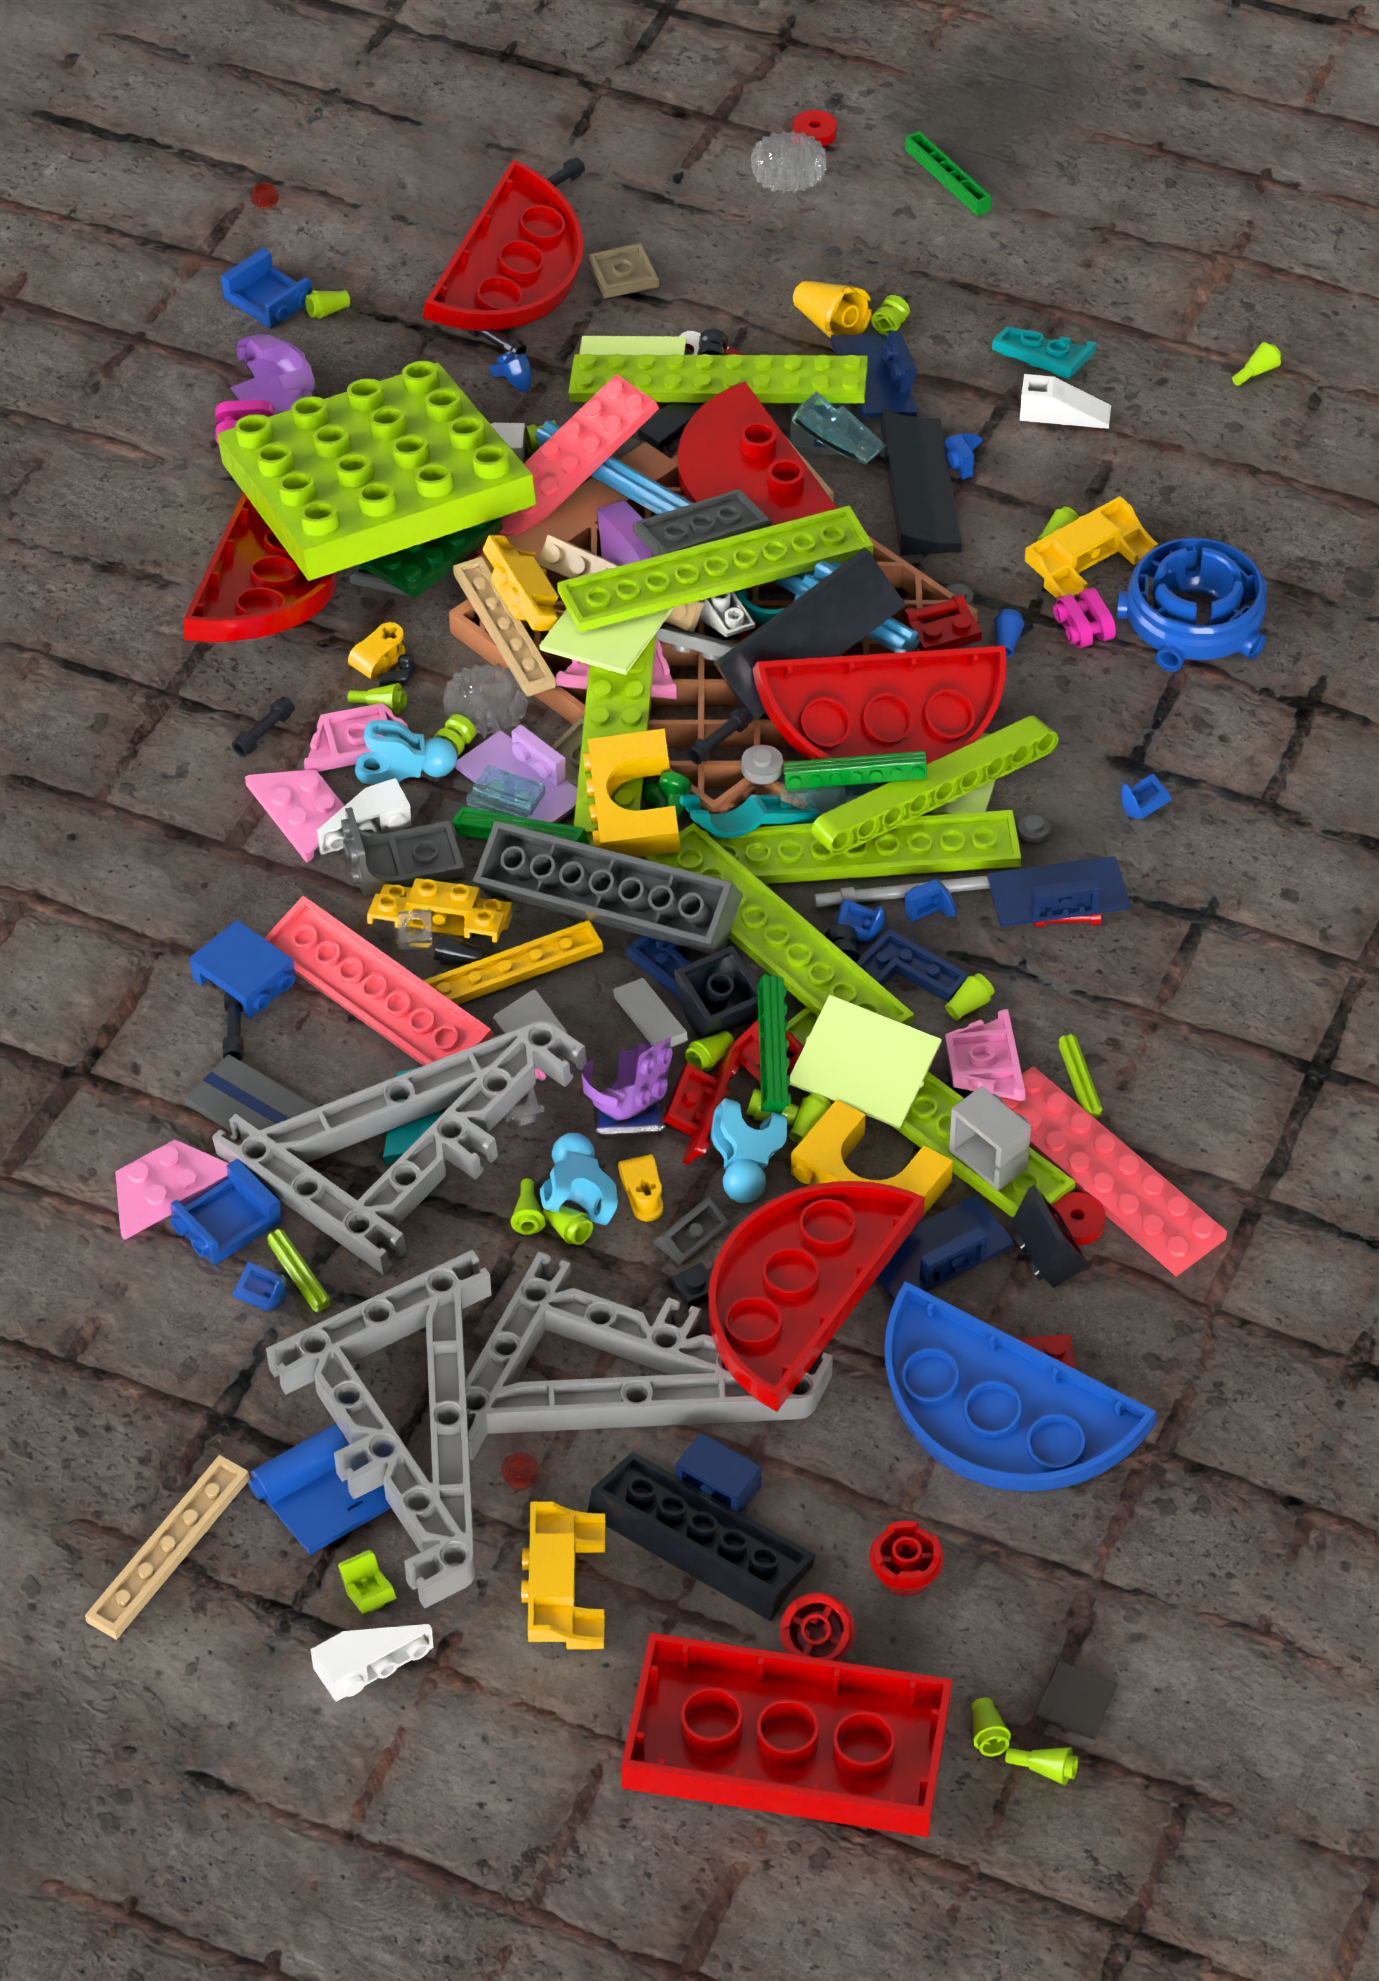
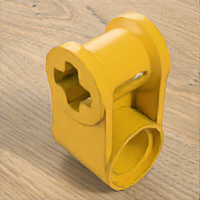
(378, 651)
(642, 1186)

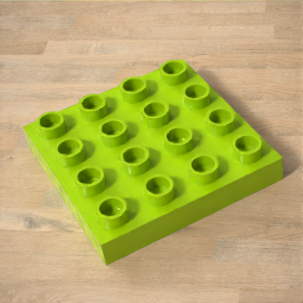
(375, 469)

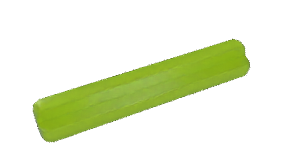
(1080, 1075)
(298, 1270)

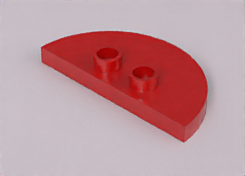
(514, 258)
(739, 446)
(252, 585)
(883, 701)
(798, 1275)

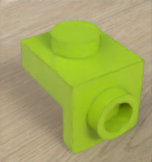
(365, 1582)

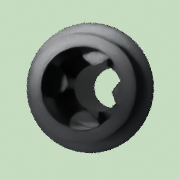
(456, 951)

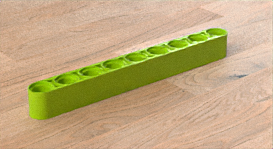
(946, 781)

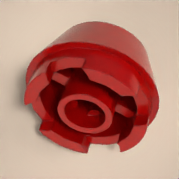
(906, 1558)
(817, 1627)

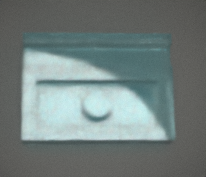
(505, 793)

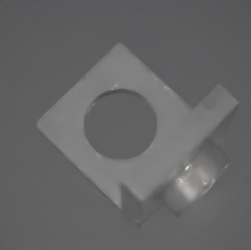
(413, 937)
(527, 1112)

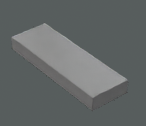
(649, 1013)

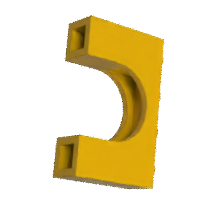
(614, 762)
(823, 1151)

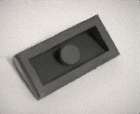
(692, 1231)

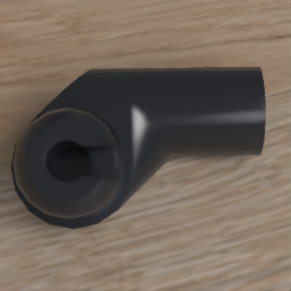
(401, 674)

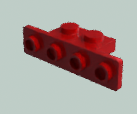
(696, 1099)

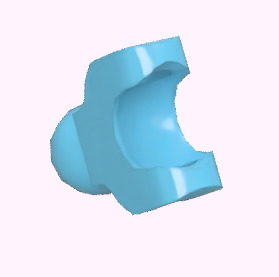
(402, 754)
(745, 1149)
(579, 1180)

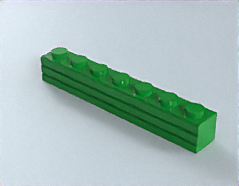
(948, 173)
(855, 770)
(479, 823)
(773, 1044)

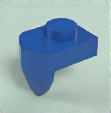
(514, 368)
(960, 453)
(1144, 797)
(927, 899)
(864, 920)
(261, 1287)

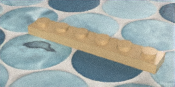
(575, 562)
(506, 631)
(167, 1547)

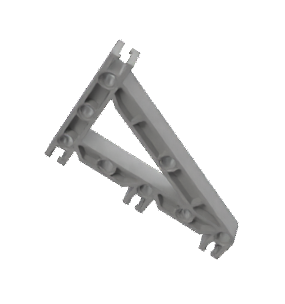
(458, 1081)
(430, 1301)
(693, 1393)

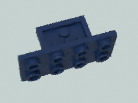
(888, 374)
(1058, 891)
(945, 1247)

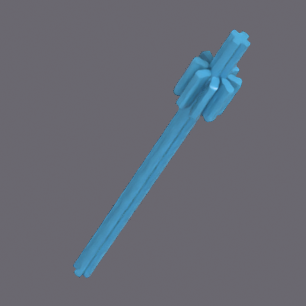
(661, 499)

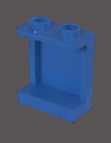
(264, 290)
(244, 967)
(227, 1215)

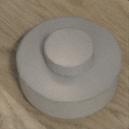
(762, 764)

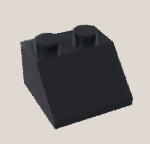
(717, 993)
(1046, 1239)

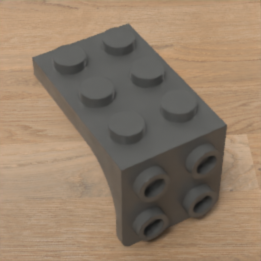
(400, 855)

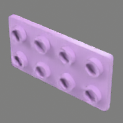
(528, 758)

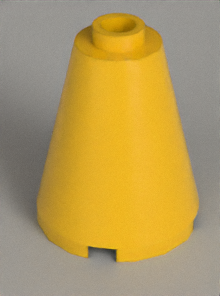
(833, 307)

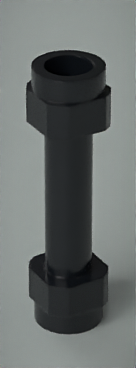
(571, 169)
(507, 344)
(280, 710)
(702, 749)
(233, 1043)

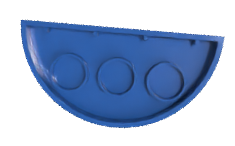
(1000, 1405)

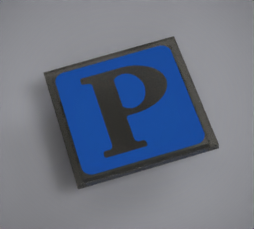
(649, 1120)

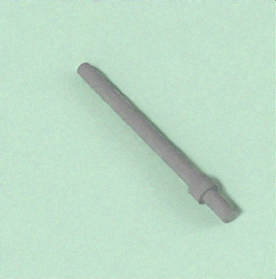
(894, 892)

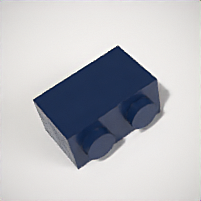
(720, 1471)

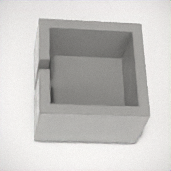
(990, 1138)

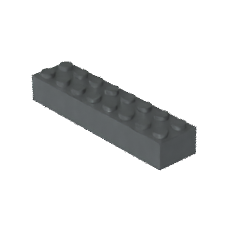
(608, 887)

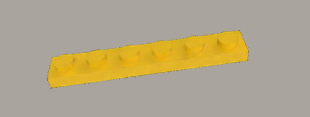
(518, 963)

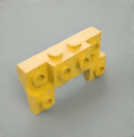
(1087, 542)
(522, 584)
(452, 907)
(550, 1591)

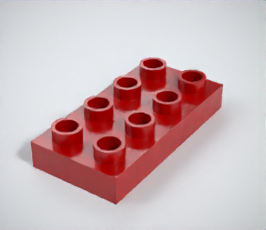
(787, 1734)

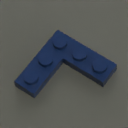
(901, 956)
(658, 960)

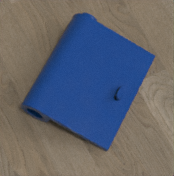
(309, 1493)

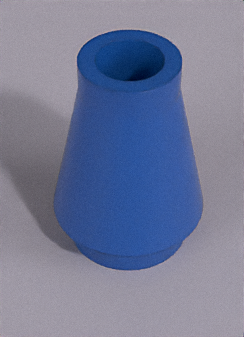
(1008, 629)

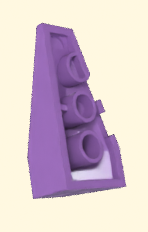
(617, 535)

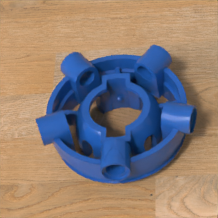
(1172, 628)

